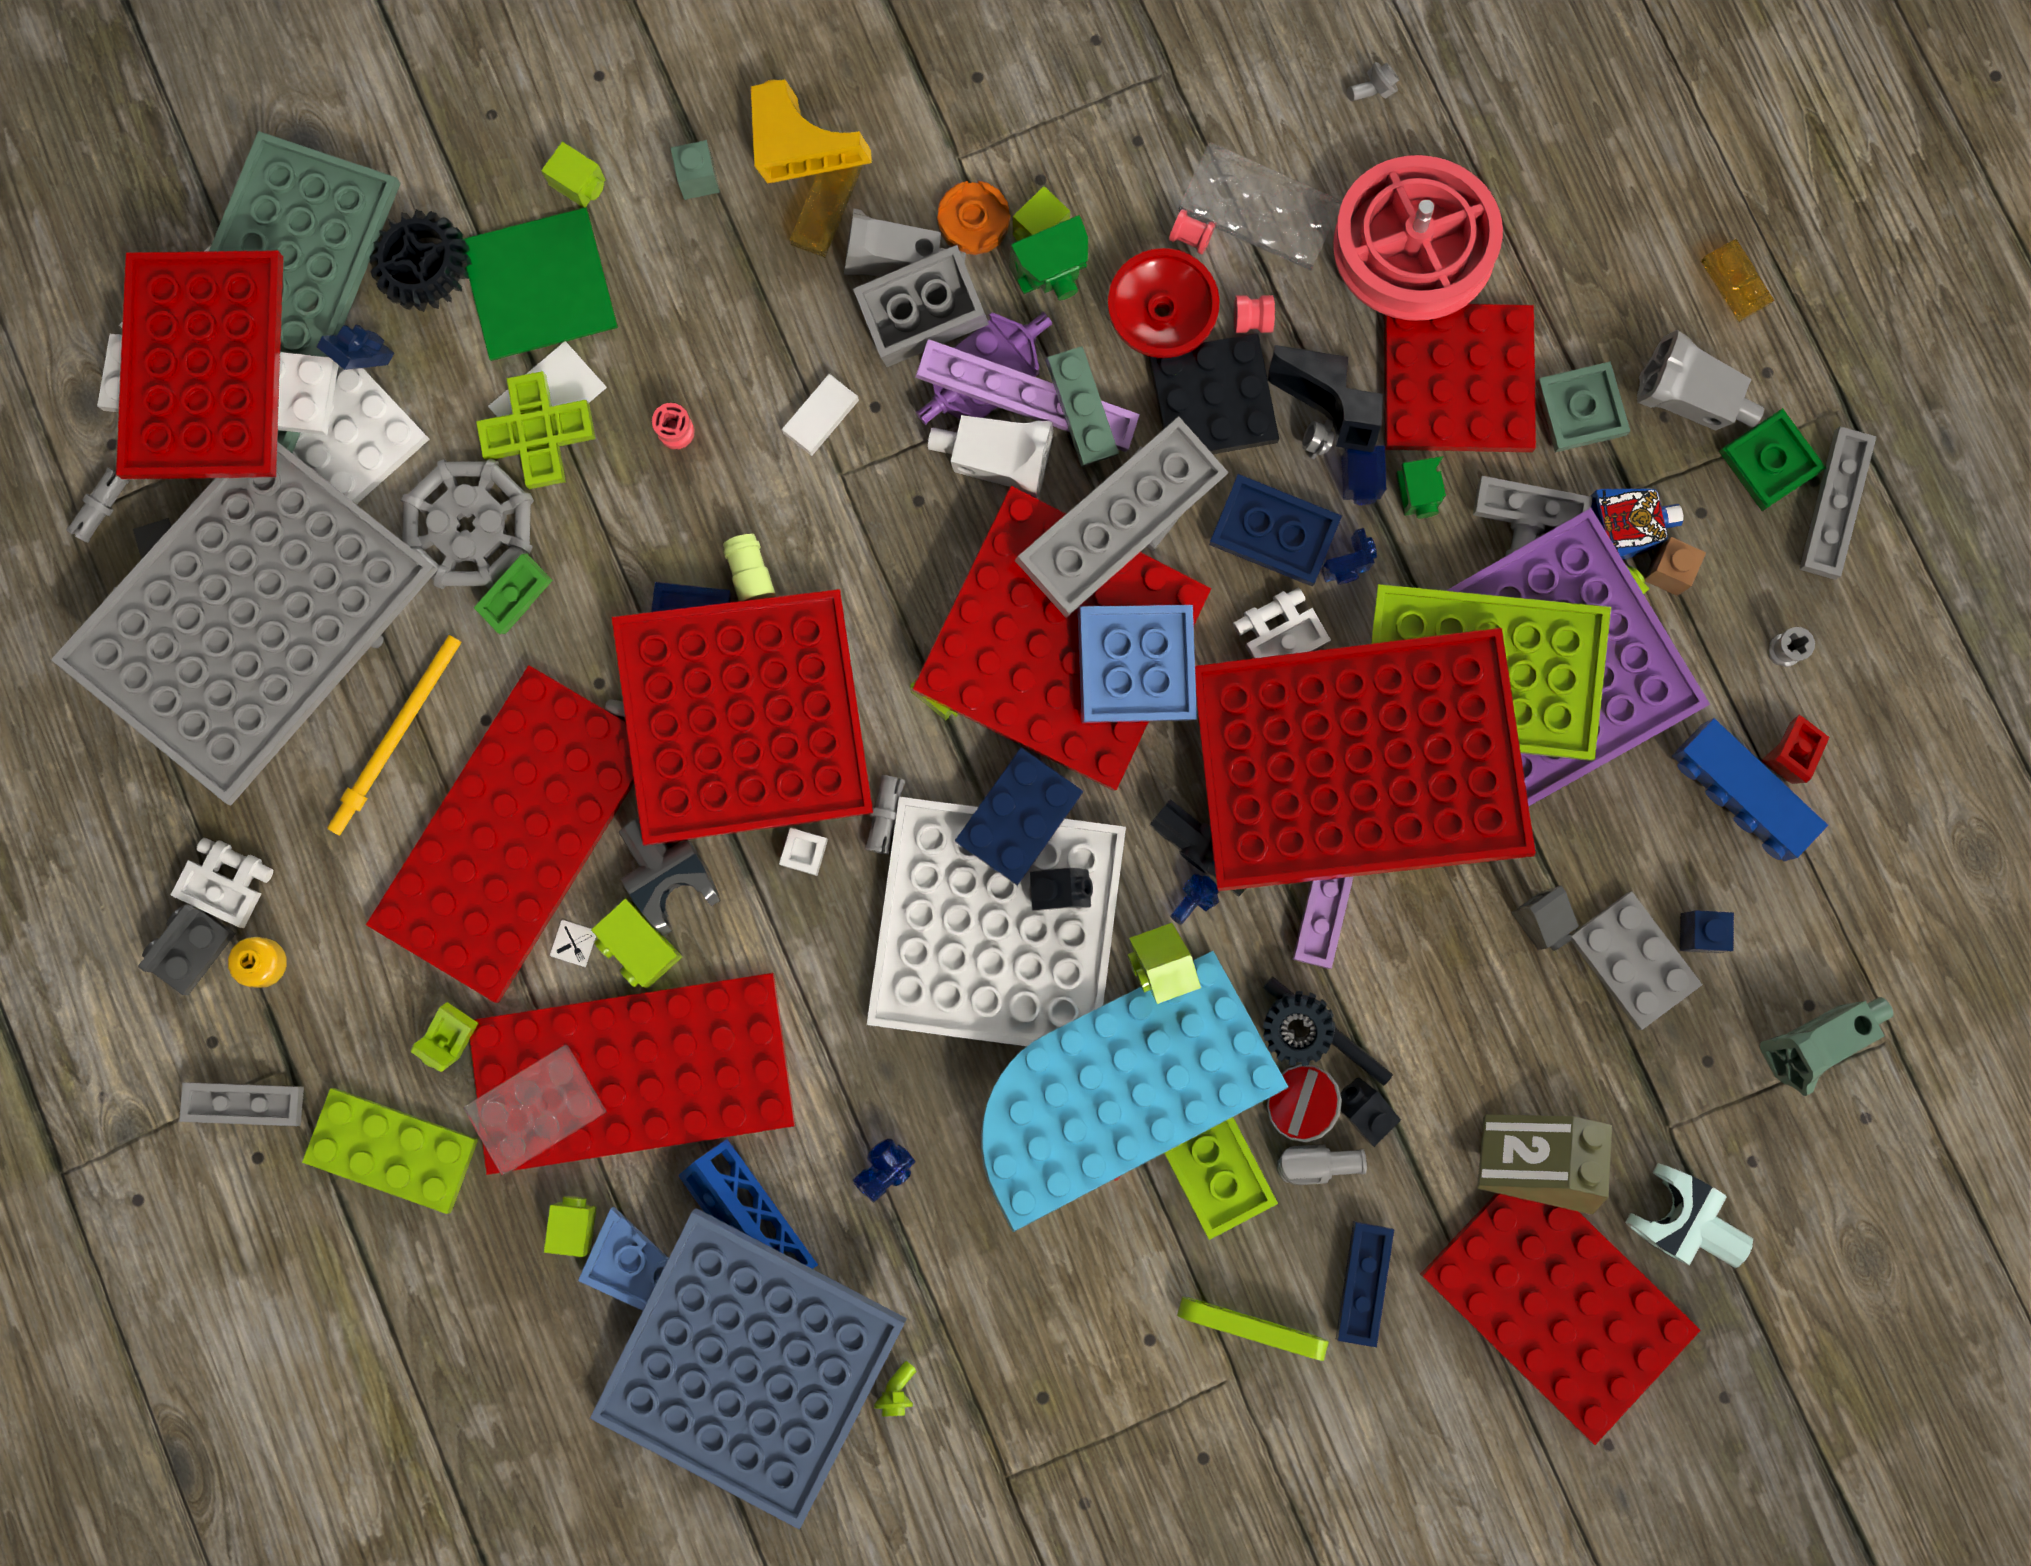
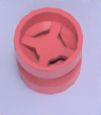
(1254, 314)
(677, 433)

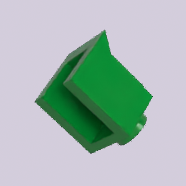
(1421, 487)

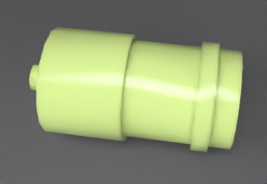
(748, 569)

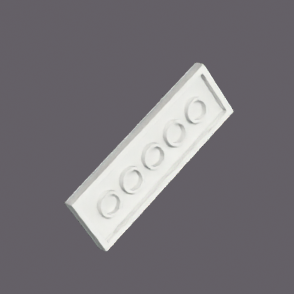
(304, 389)

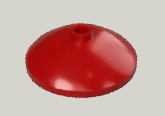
(1166, 281)

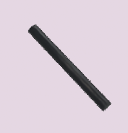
(1341, 1041)

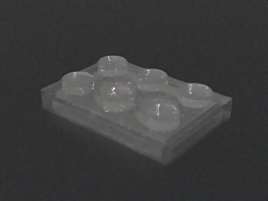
(534, 1110)

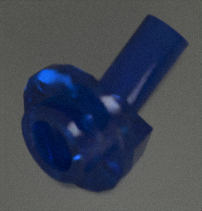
(1200, 892)

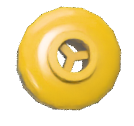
(257, 962)

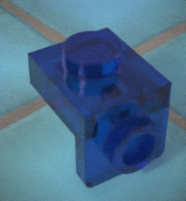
(1347, 567)

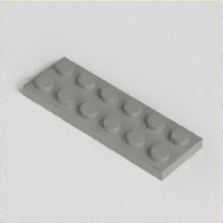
(1121, 517)

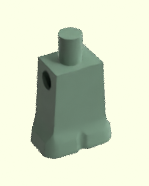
(1821, 1043)

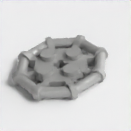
(462, 502)

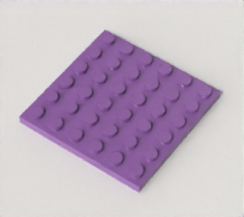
(1644, 674)

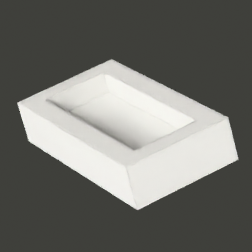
(820, 414)

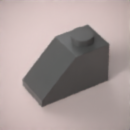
(1547, 918)

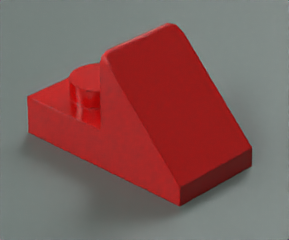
(1798, 751)

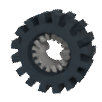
(1283, 1039)

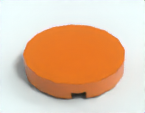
(973, 217)

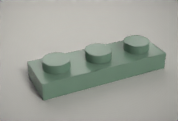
(1081, 406)

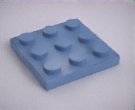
(1137, 663)

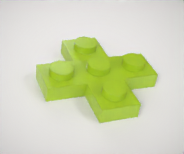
(536, 430)

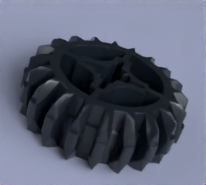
(440, 266)

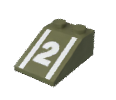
(1547, 1159)

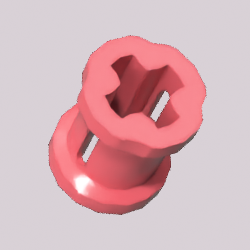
(1192, 232)

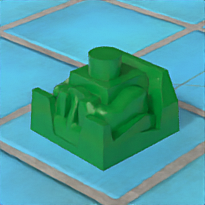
(1051, 259)

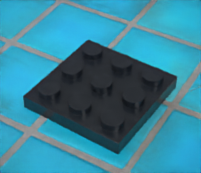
(1218, 393)

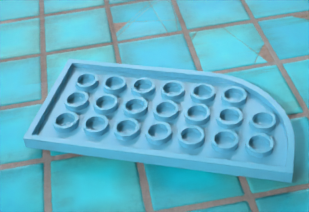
(1120, 1092)

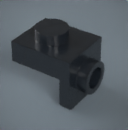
(1061, 889)
(1367, 1111)

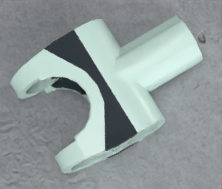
(1692, 1222)

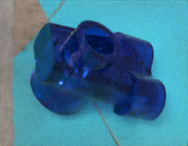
(888, 1168)

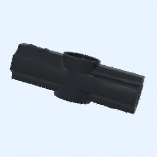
(1189, 837)

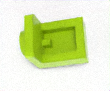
(445, 1038)

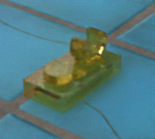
(1737, 280)

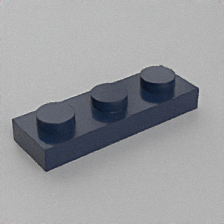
(1364, 1284)

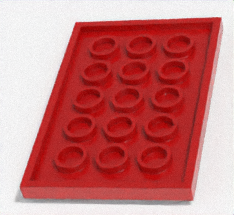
(200, 365)
(1561, 1308)

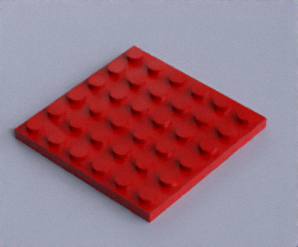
(1015, 657)
(741, 716)

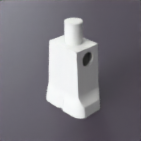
(998, 451)

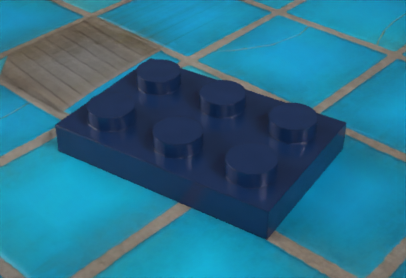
(1275, 530)
(1019, 816)

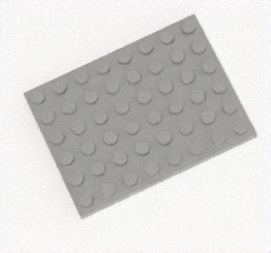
(244, 620)

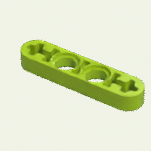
(1252, 1328)

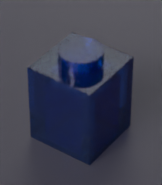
(1364, 475)

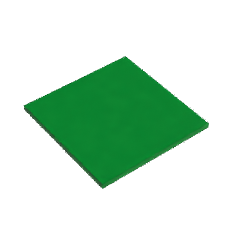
(539, 284)

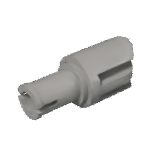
(1317, 1164)

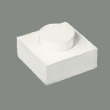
(803, 851)

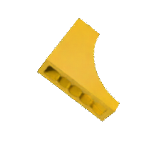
(790, 145)

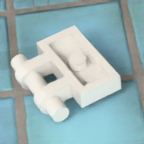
(1297, 635)
(217, 894)

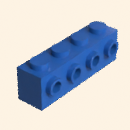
(1749, 791)

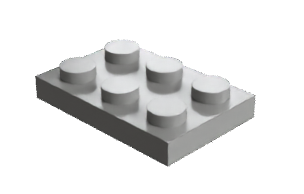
(1635, 961)

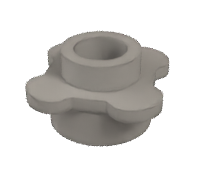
(1318, 438)

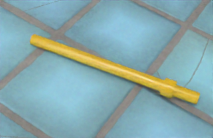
(354, 797)

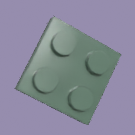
(1582, 406)

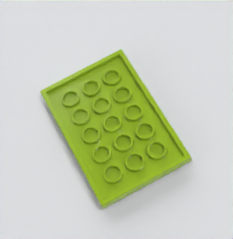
(1550, 653)

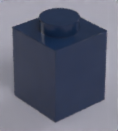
(1707, 931)

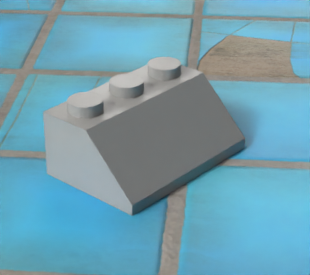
(920, 303)

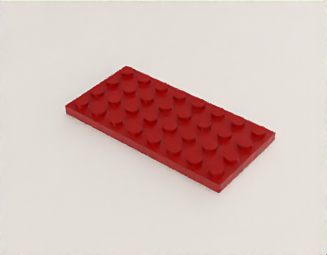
(510, 836)
(661, 1062)

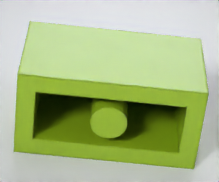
(635, 945)
(1163, 963)

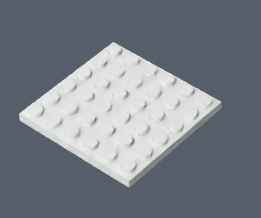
(969, 951)

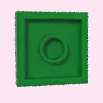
(1772, 459)

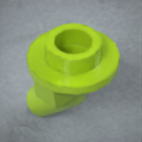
(893, 1399)

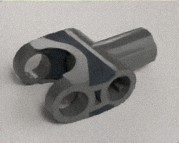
(661, 872)

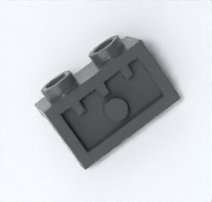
(186, 948)

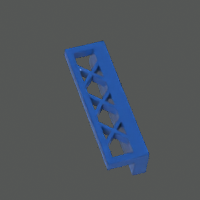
(721, 1201)

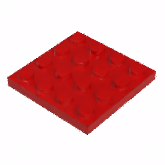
(1461, 381)

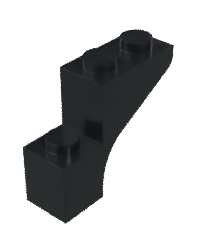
(1321, 383)

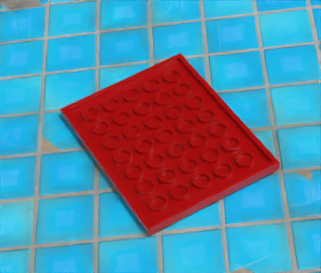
(1362, 760)

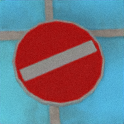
(1308, 1104)

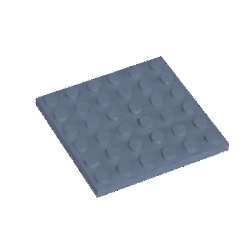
(747, 1368)

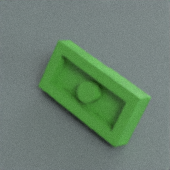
(513, 594)

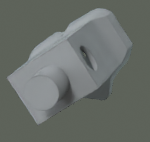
(885, 246)
(1696, 385)

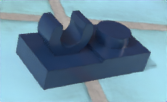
(355, 348)

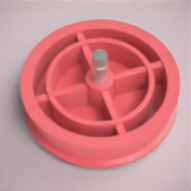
(1417, 237)

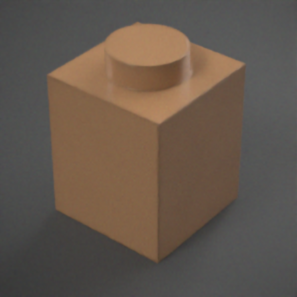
(1674, 566)

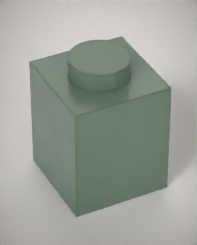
(695, 169)

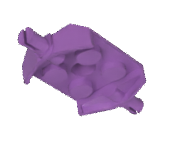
(1001, 343)

